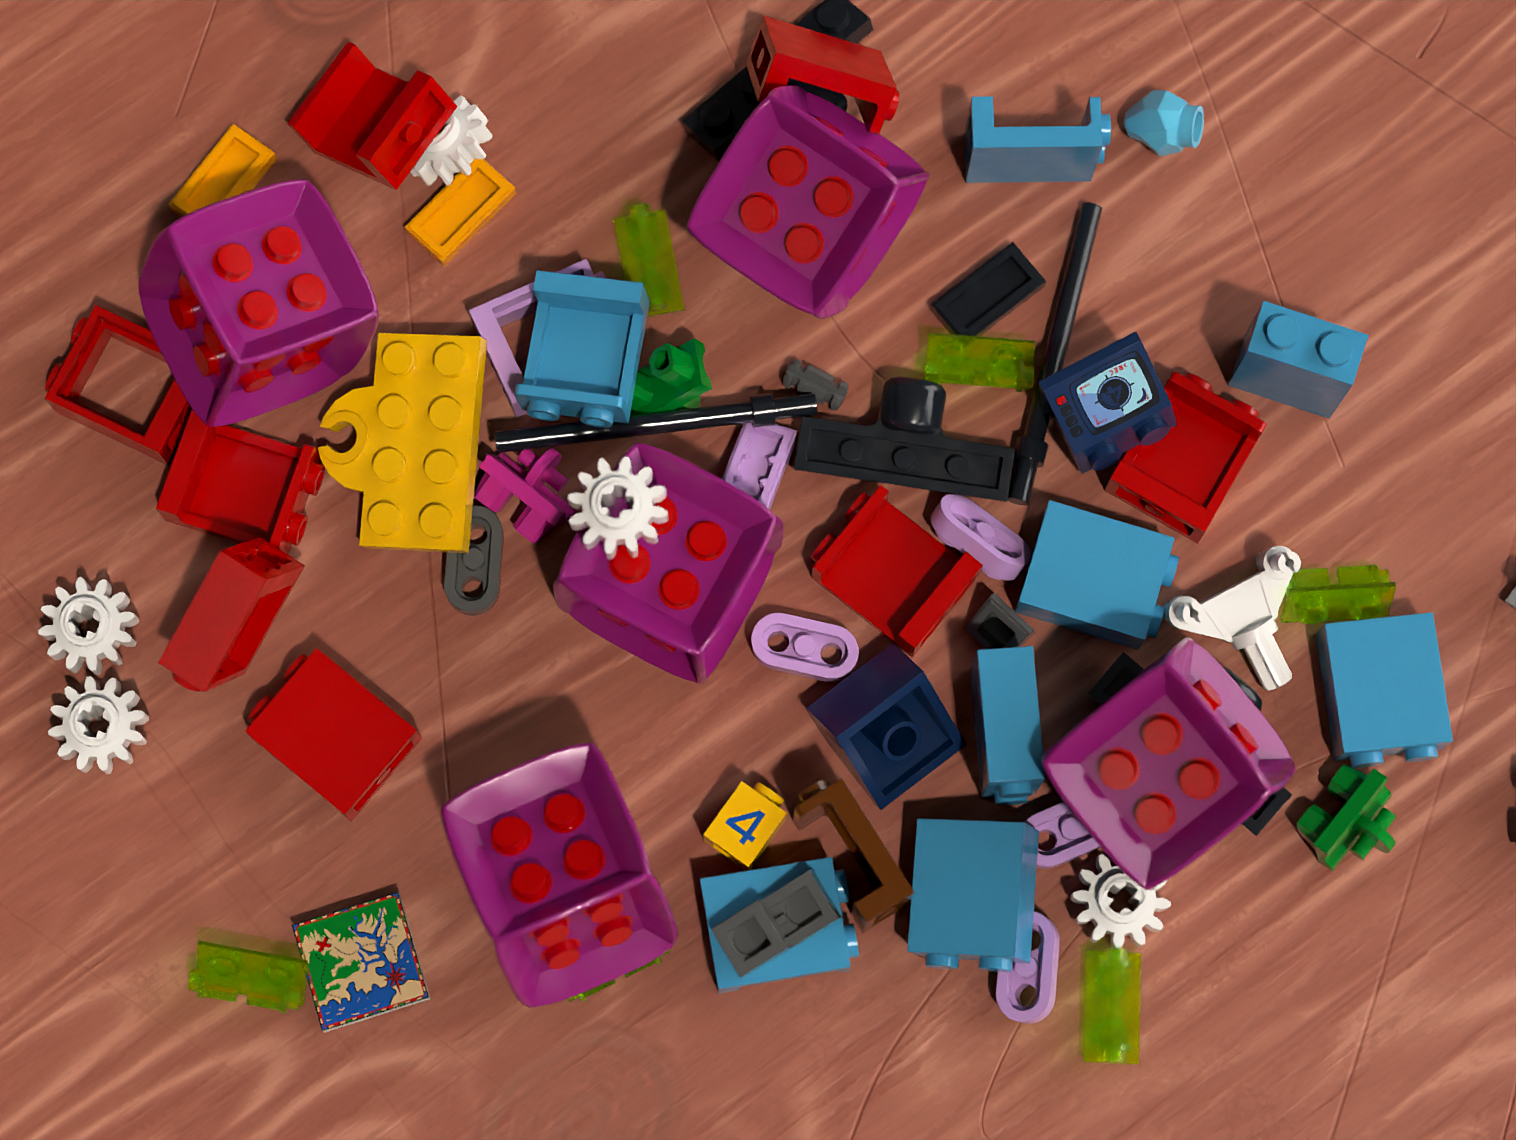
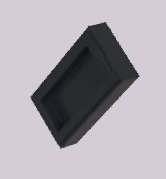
(988, 293)

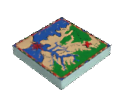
(361, 962)

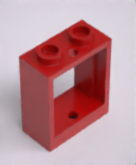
(69, 379)
(230, 614)

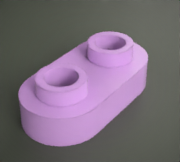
(975, 531)
(806, 642)
(1068, 832)
(1039, 973)

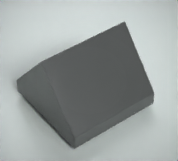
(998, 626)

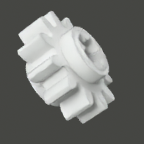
(454, 145)
(632, 523)
(84, 606)
(92, 705)
(1104, 918)

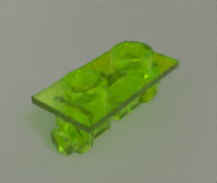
(650, 257)
(980, 361)
(1359, 595)
(264, 977)
(1112, 1007)

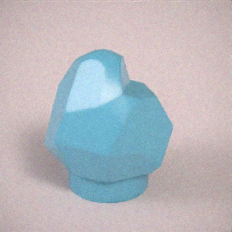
(1165, 123)

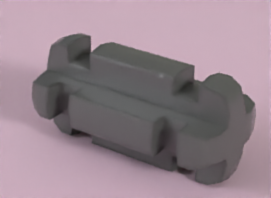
(817, 382)

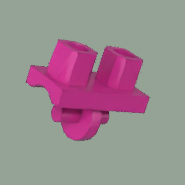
(508, 478)

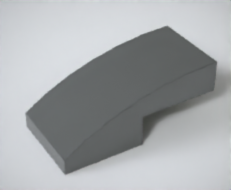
(776, 923)

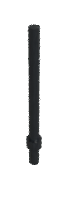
(759, 410)
(1031, 448)

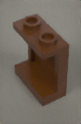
(840, 806)

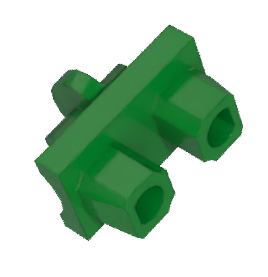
(671, 379)
(1355, 823)

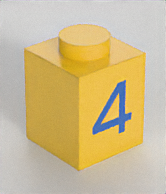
(746, 824)

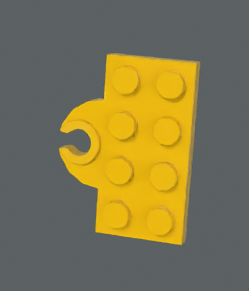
(413, 442)

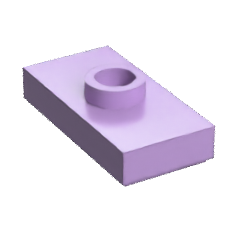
(760, 460)

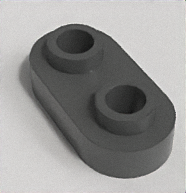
(480, 565)

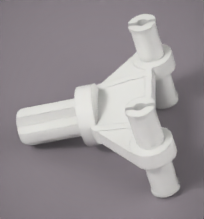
(1245, 614)

